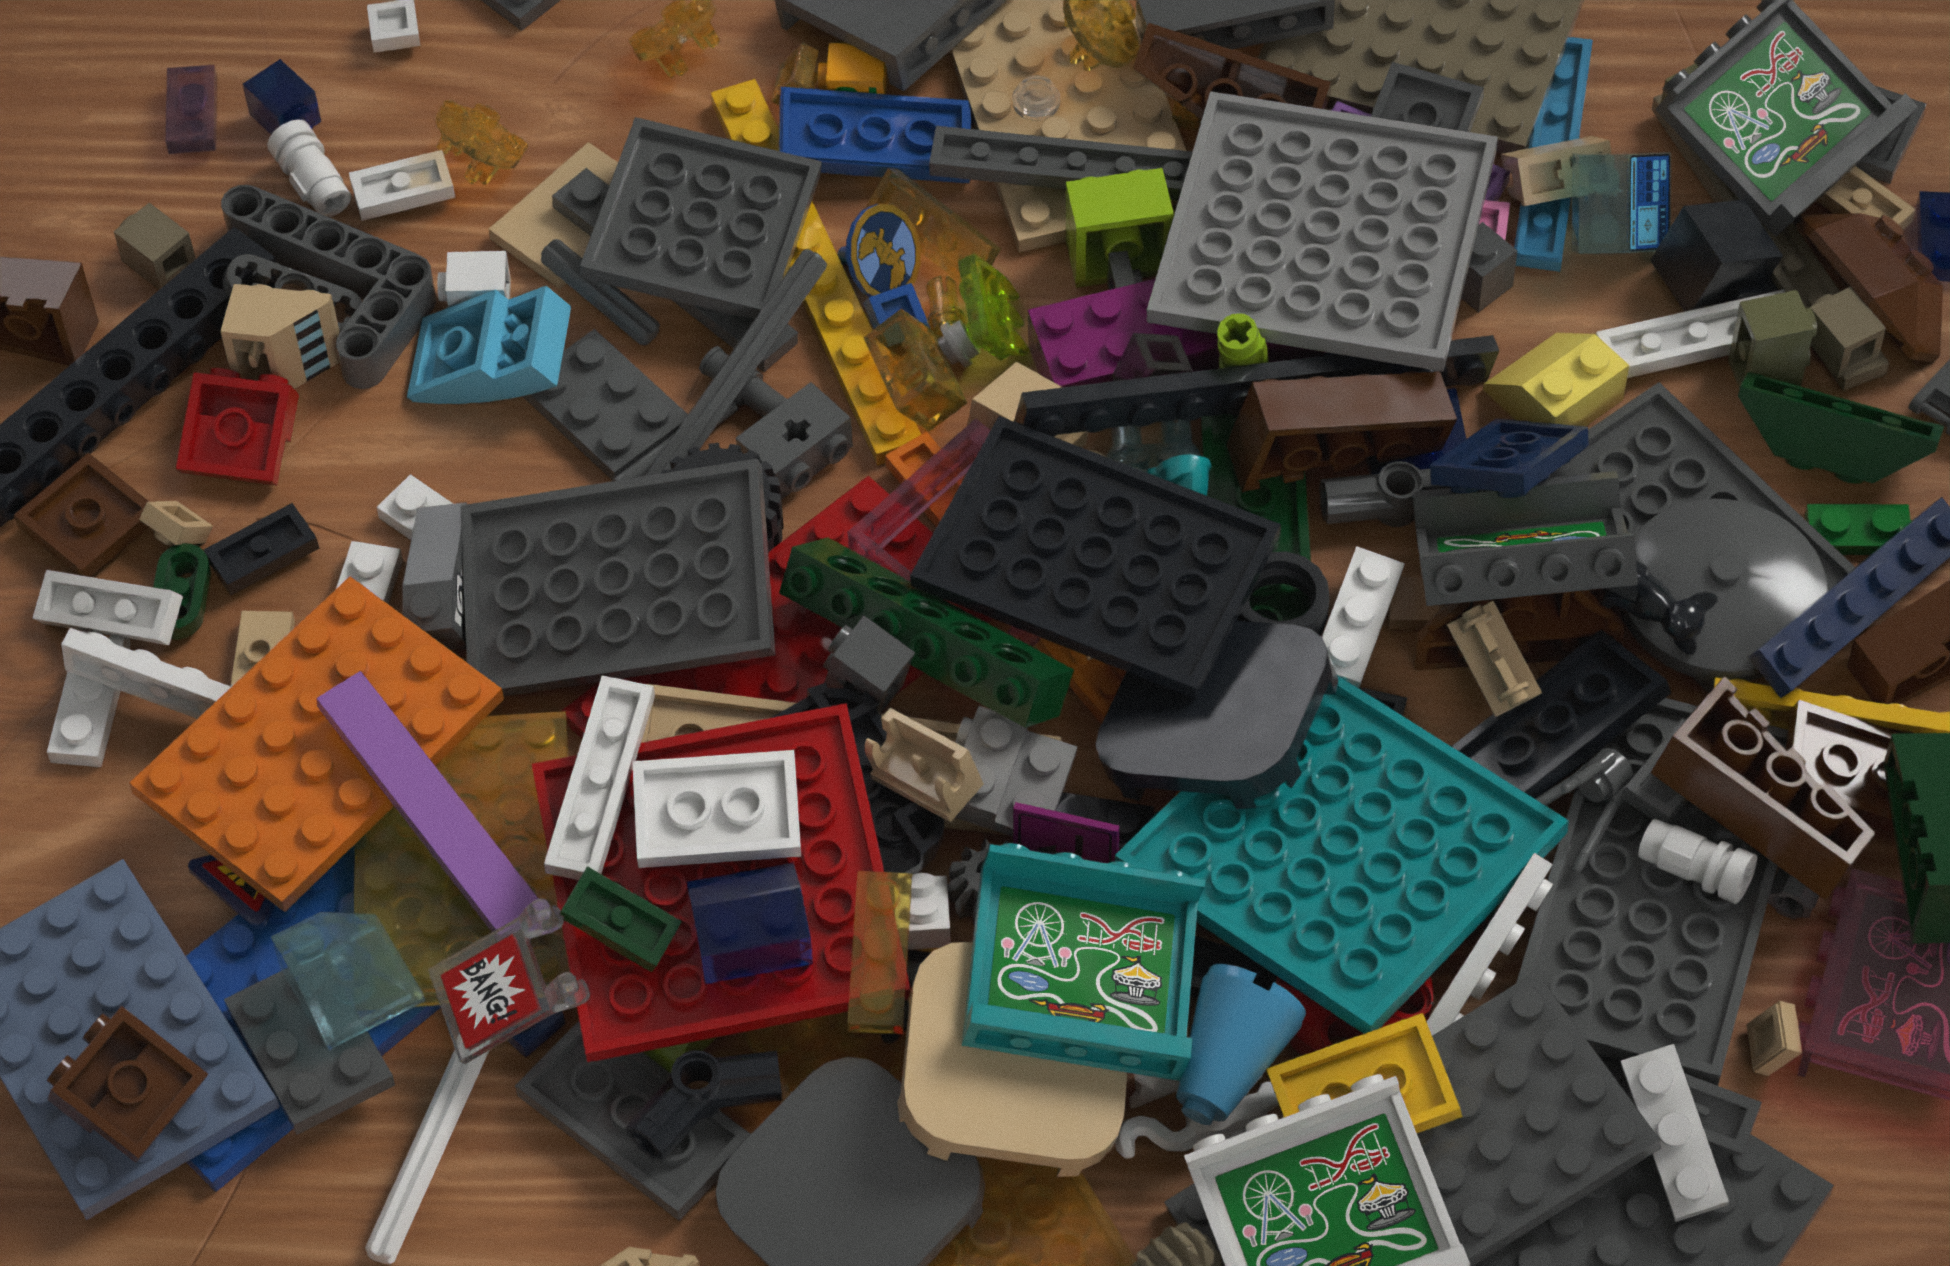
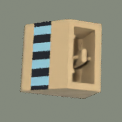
(280, 333)

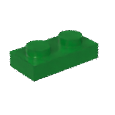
(1857, 527)

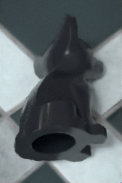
(1654, 602)

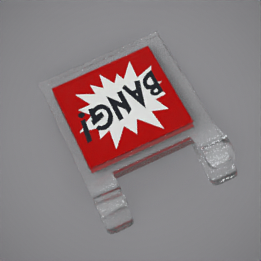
(498, 987)

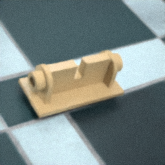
(1494, 658)

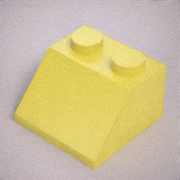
(1562, 381)

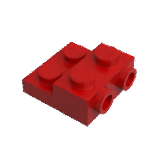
(237, 426)

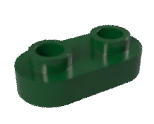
(194, 589)

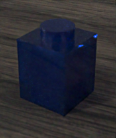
(280, 97)

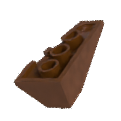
(1193, 67)

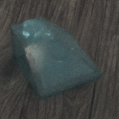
(345, 974)

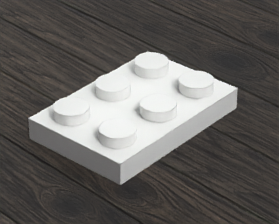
(716, 809)

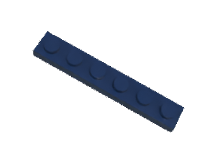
(1856, 600)

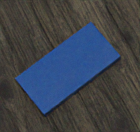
(866, 130)

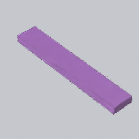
(426, 801)

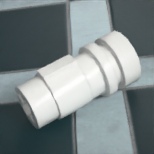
(309, 170)
(1699, 859)

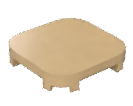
(993, 1099)

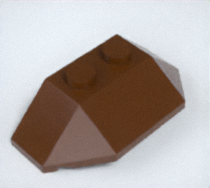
(1884, 274)
(1541, 625)

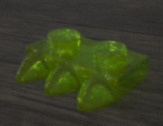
(989, 309)

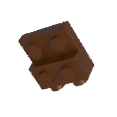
(125, 1083)

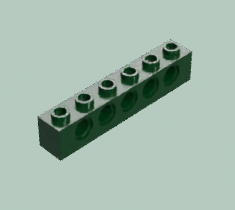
(945, 639)

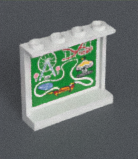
(1327, 1187)

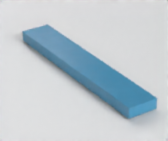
(1544, 225)

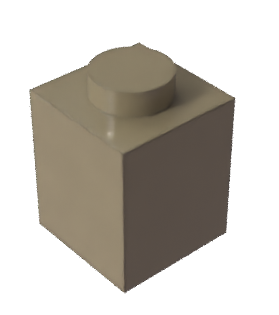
(154, 245)
(1846, 332)

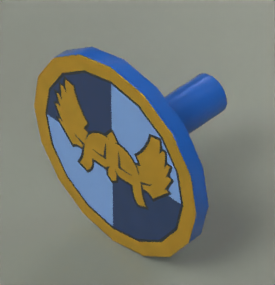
(881, 250)

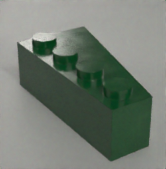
(1920, 812)

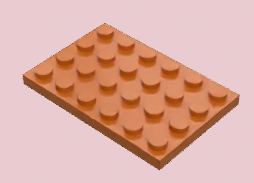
(267, 773)

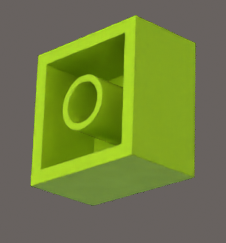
(1113, 216)

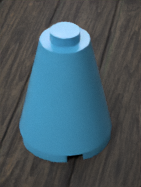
(1234, 1040)

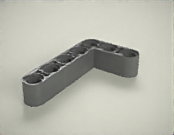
(390, 279)

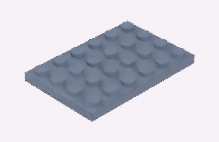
(87, 958)

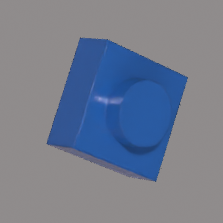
(886, 304)

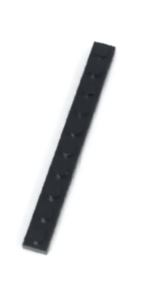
(1218, 390)

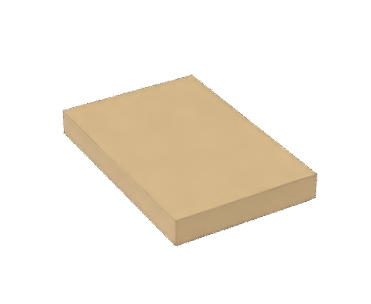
(536, 223)

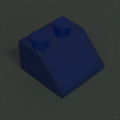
(750, 923)

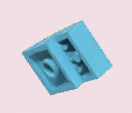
(490, 348)

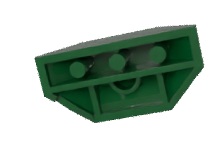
(1834, 432)

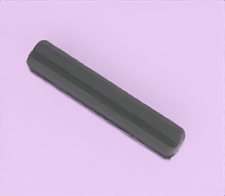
(604, 297)

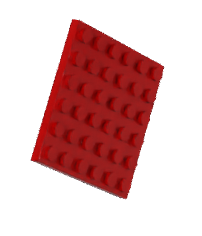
(672, 1005)

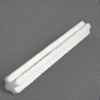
(422, 1159)

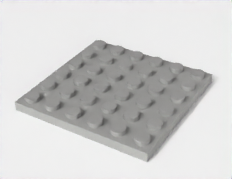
(1325, 230)

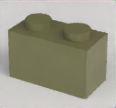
(1773, 338)

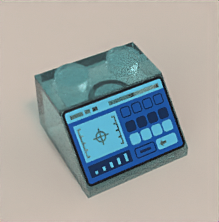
(1620, 201)

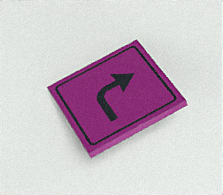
(1060, 832)

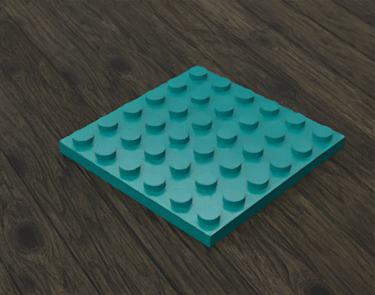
(1360, 866)

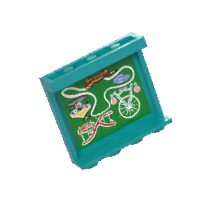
(1082, 962)

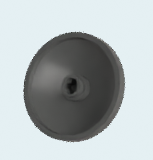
(1746, 558)

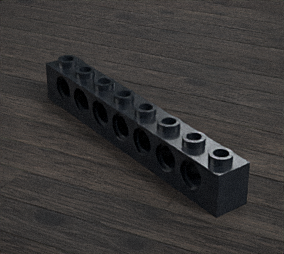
(118, 374)

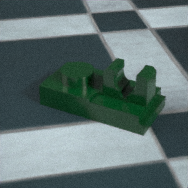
(620, 919)

